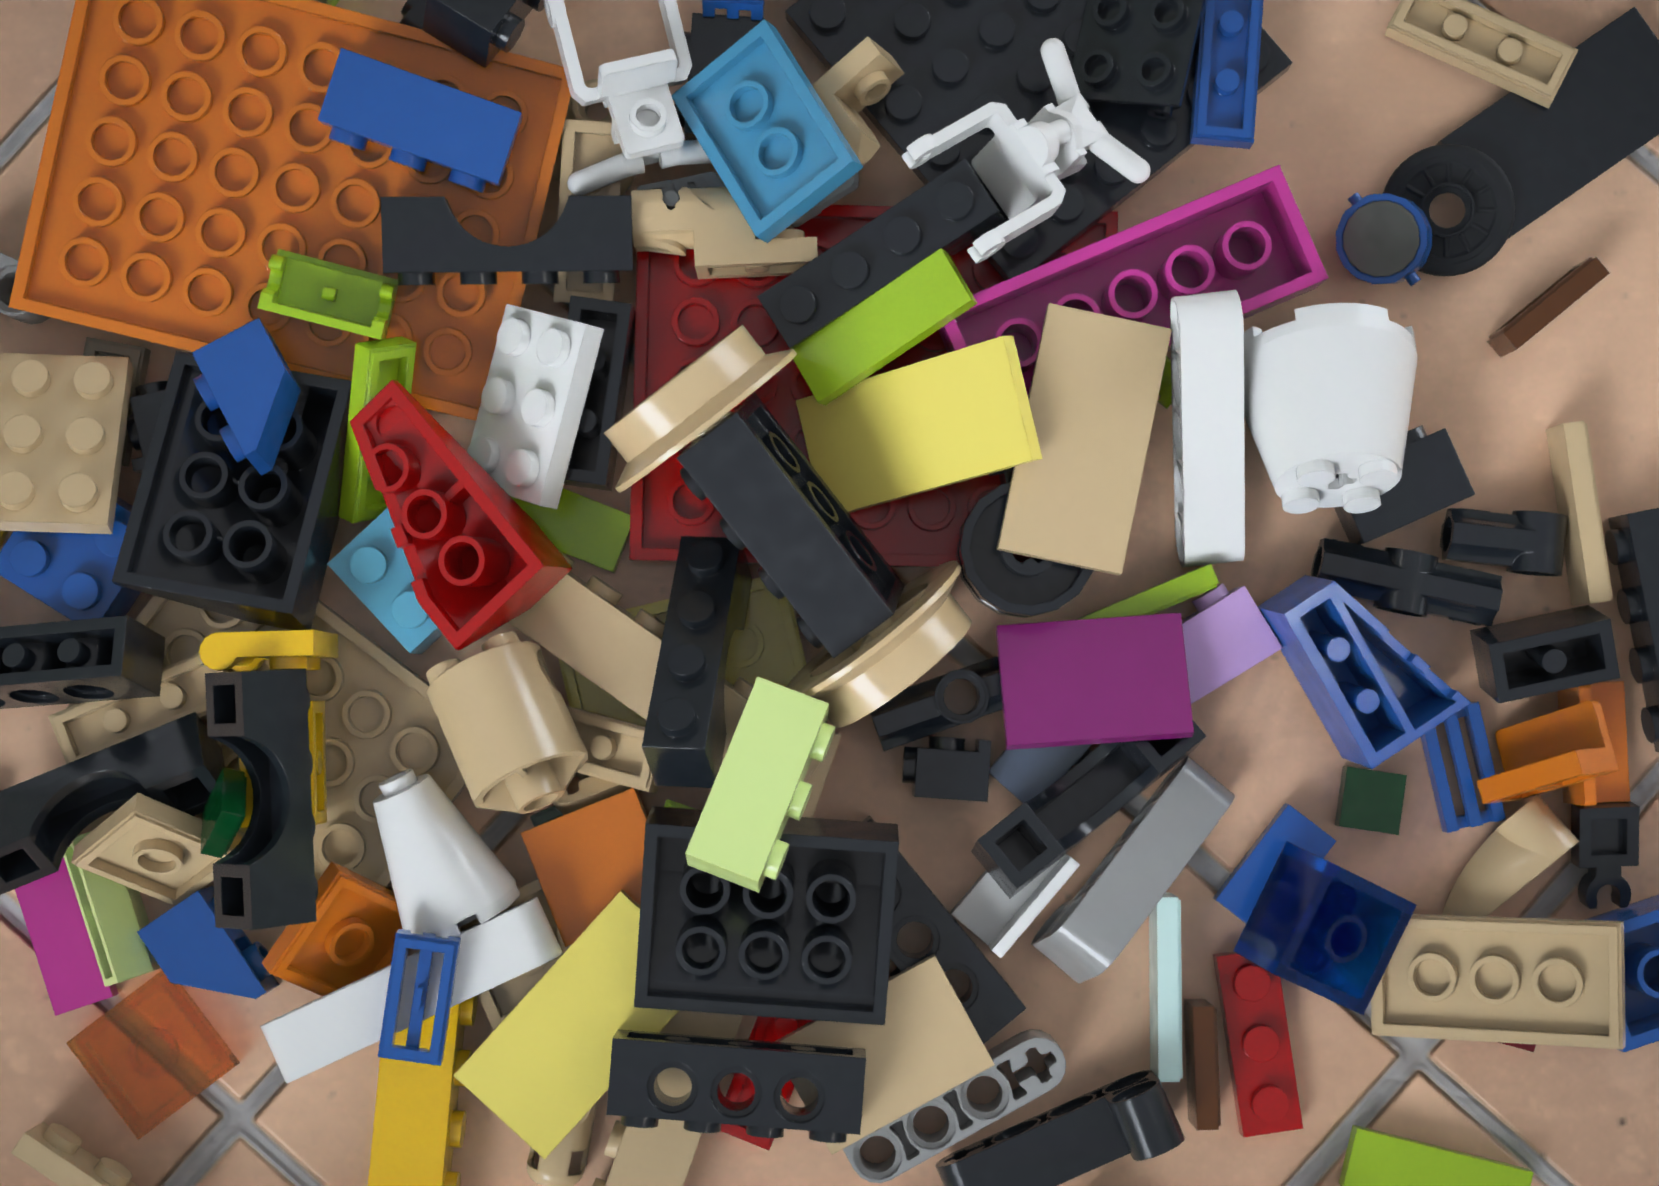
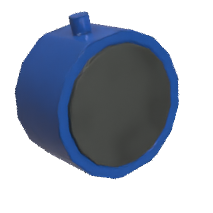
(1383, 239)

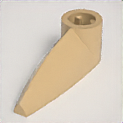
(1510, 860)

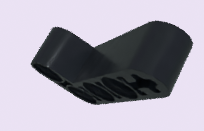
(1072, 1138)

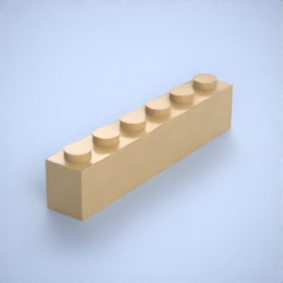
(612, 646)

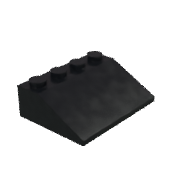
(220, 530)
(795, 950)

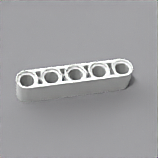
(1208, 427)
(354, 1013)

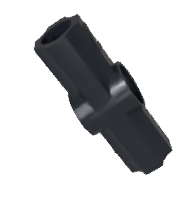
(1409, 582)
(922, 708)

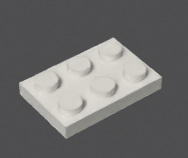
(534, 402)

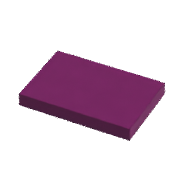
(1094, 681)

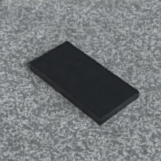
(1594, 122)

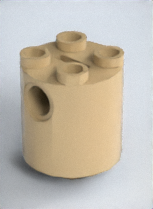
(507, 725)

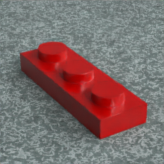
(1257, 1046)

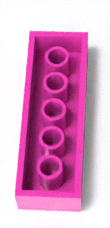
(1228, 240)

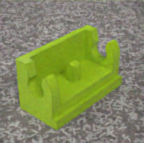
(329, 294)

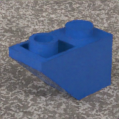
(252, 388)
(206, 956)

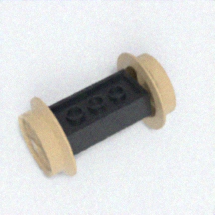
(809, 546)

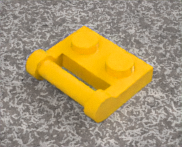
(282, 648)

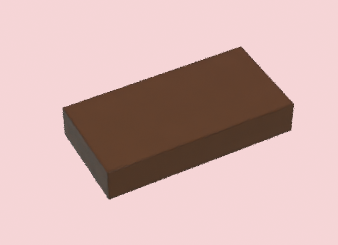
(1547, 306)
(1202, 1064)

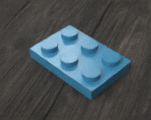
(766, 131)

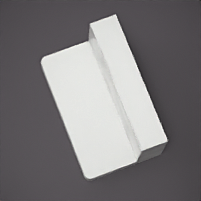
(1003, 920)

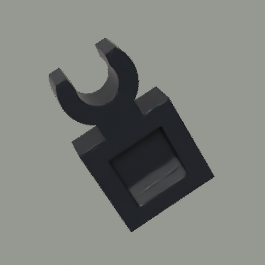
(1607, 842)

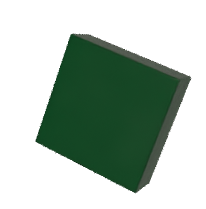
(1370, 800)
(223, 812)

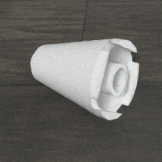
(437, 859)

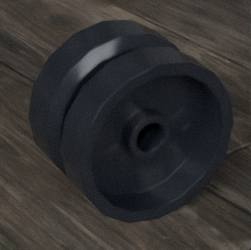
(1001, 579)

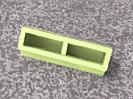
(112, 921)

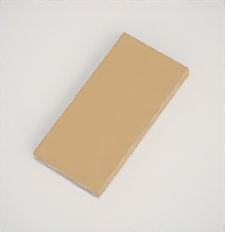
(1093, 423)
(1505, 981)

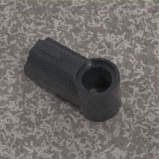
(1520, 541)

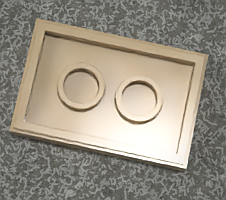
(911, 1058)

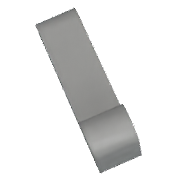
(1135, 874)
(963, 1115)

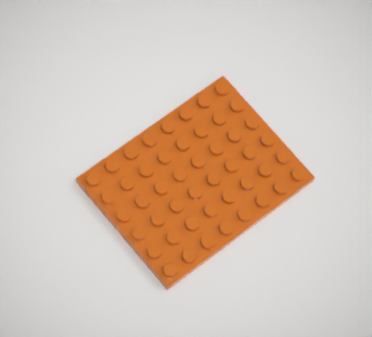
(199, 151)

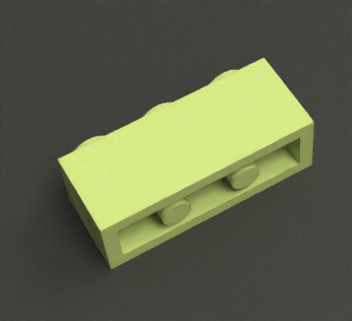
(760, 785)

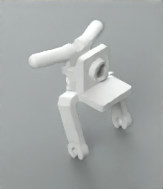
(637, 100)
(1031, 158)

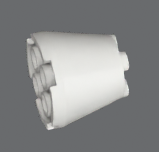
(1331, 404)

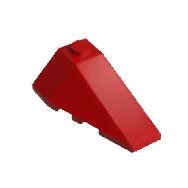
(464, 537)

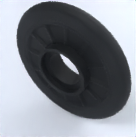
(1486, 200)

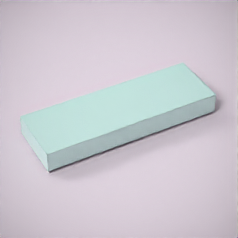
(1165, 989)

